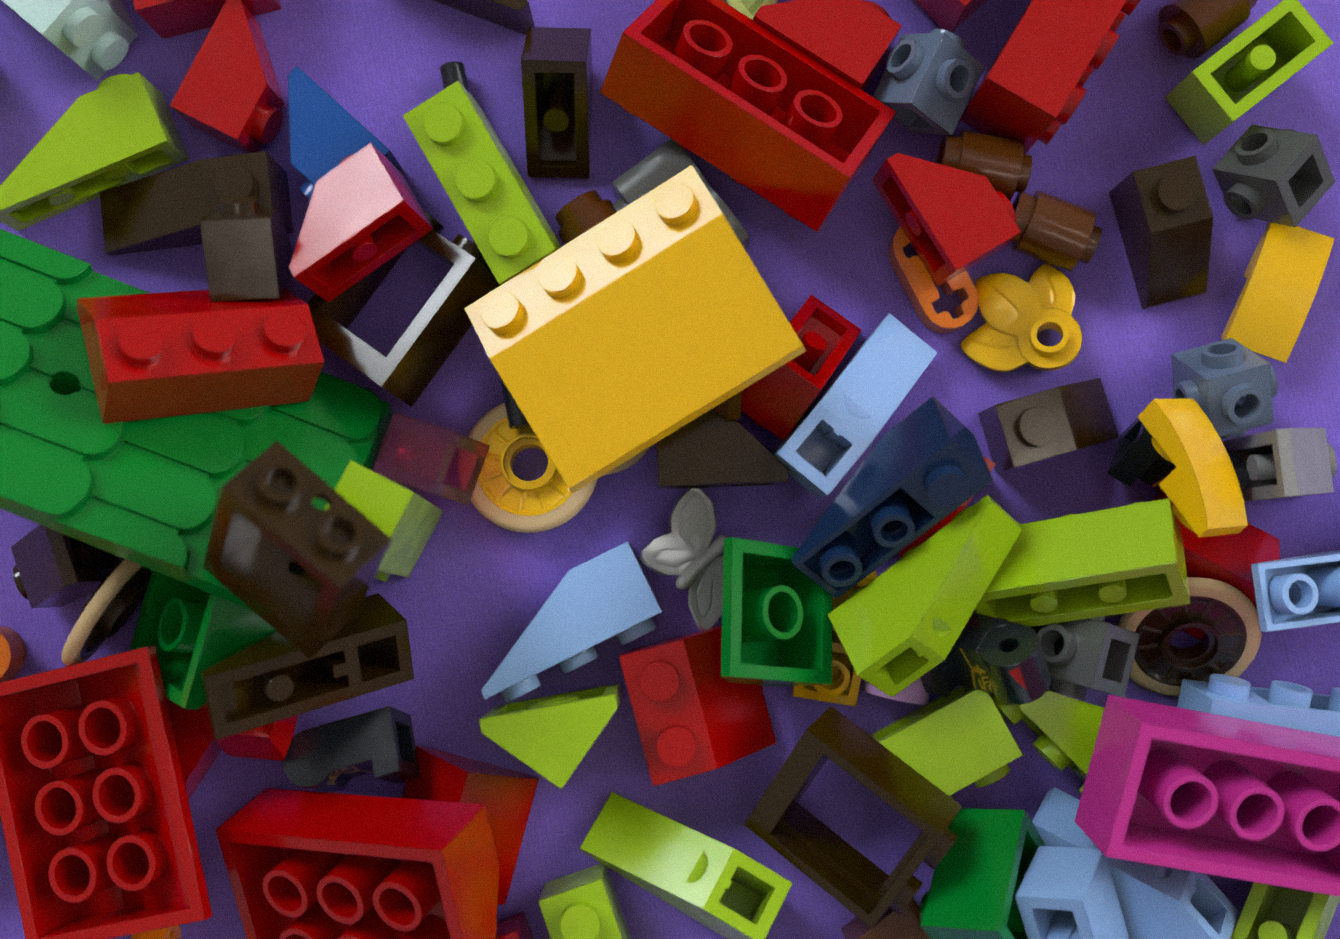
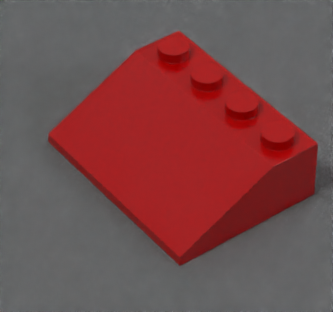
(97, 802)
(361, 867)

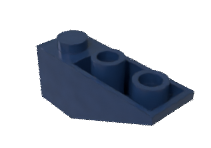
(896, 495)

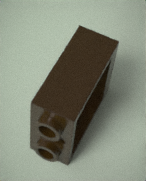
(431, 333)
(271, 528)
(822, 852)

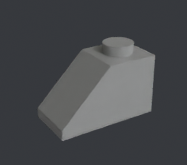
(1286, 463)

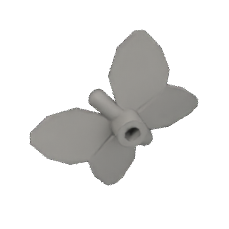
(691, 556)

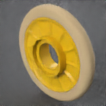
(516, 502)

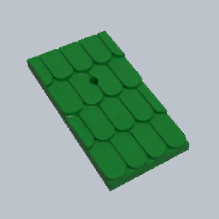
(143, 483)

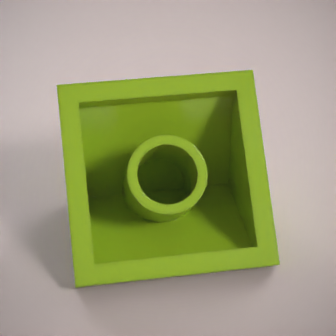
(552, 730)

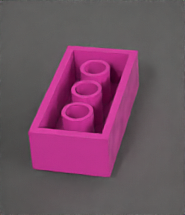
(1214, 795)

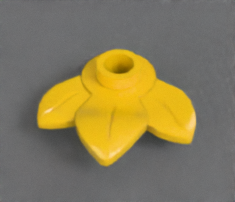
(1017, 315)

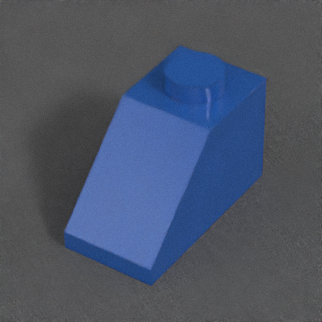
(322, 131)

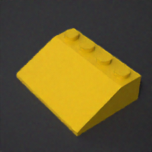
(633, 329)

